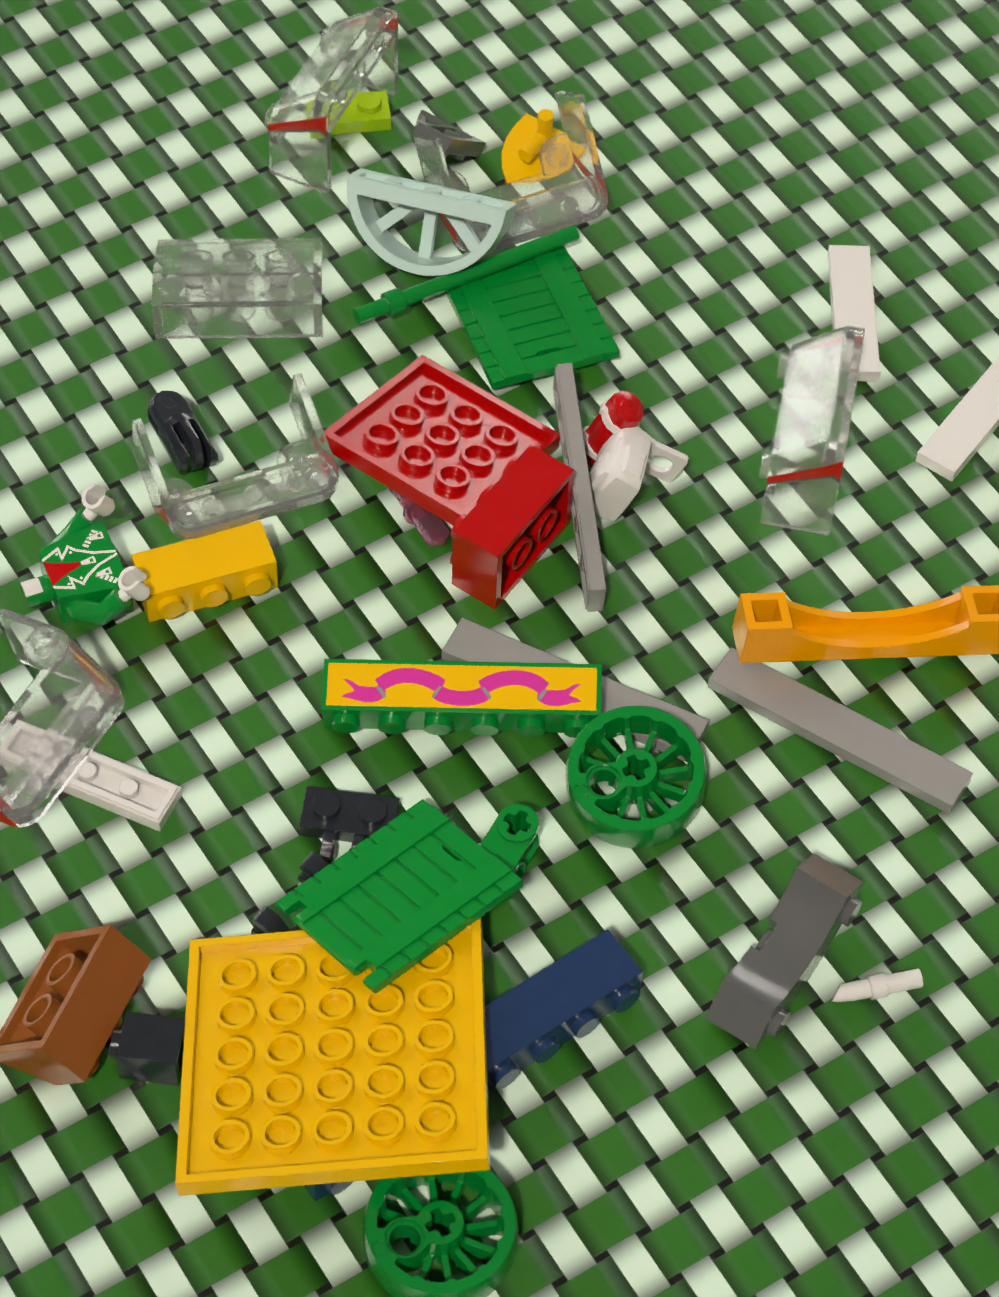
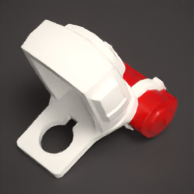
(620, 455)

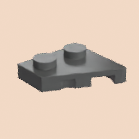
(454, 141)

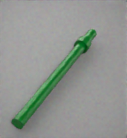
(397, 300)

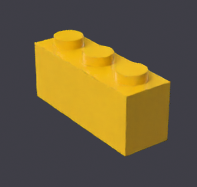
(207, 571)

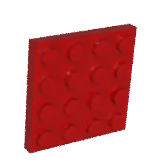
(436, 438)

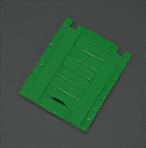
(532, 320)
(399, 895)

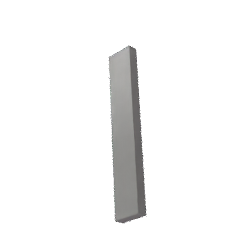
(582, 502)
(479, 644)
(841, 731)

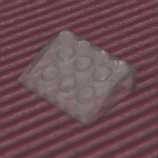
(238, 288)

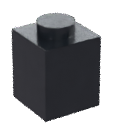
(149, 1048)

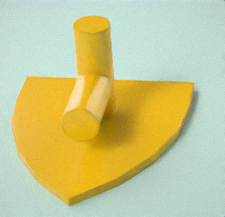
(523, 145)

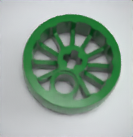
(593, 808)
(392, 1267)

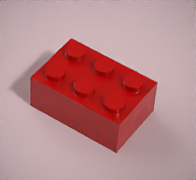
(511, 526)

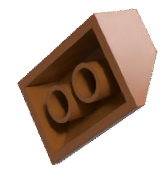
(72, 1005)

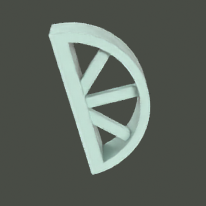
(434, 199)

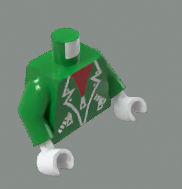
(84, 569)

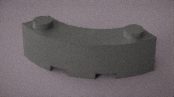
(770, 977)

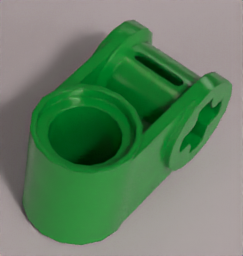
(513, 837)

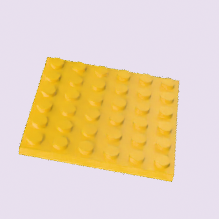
(319, 1078)

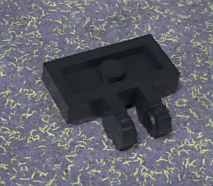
(344, 817)

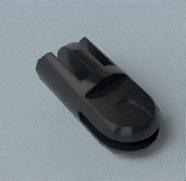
(180, 432)

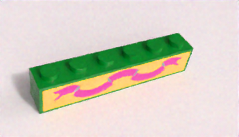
(460, 696)

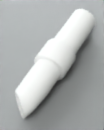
(878, 986)

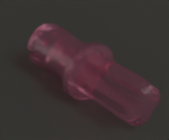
(427, 524)

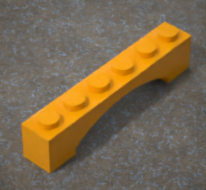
(779, 630)

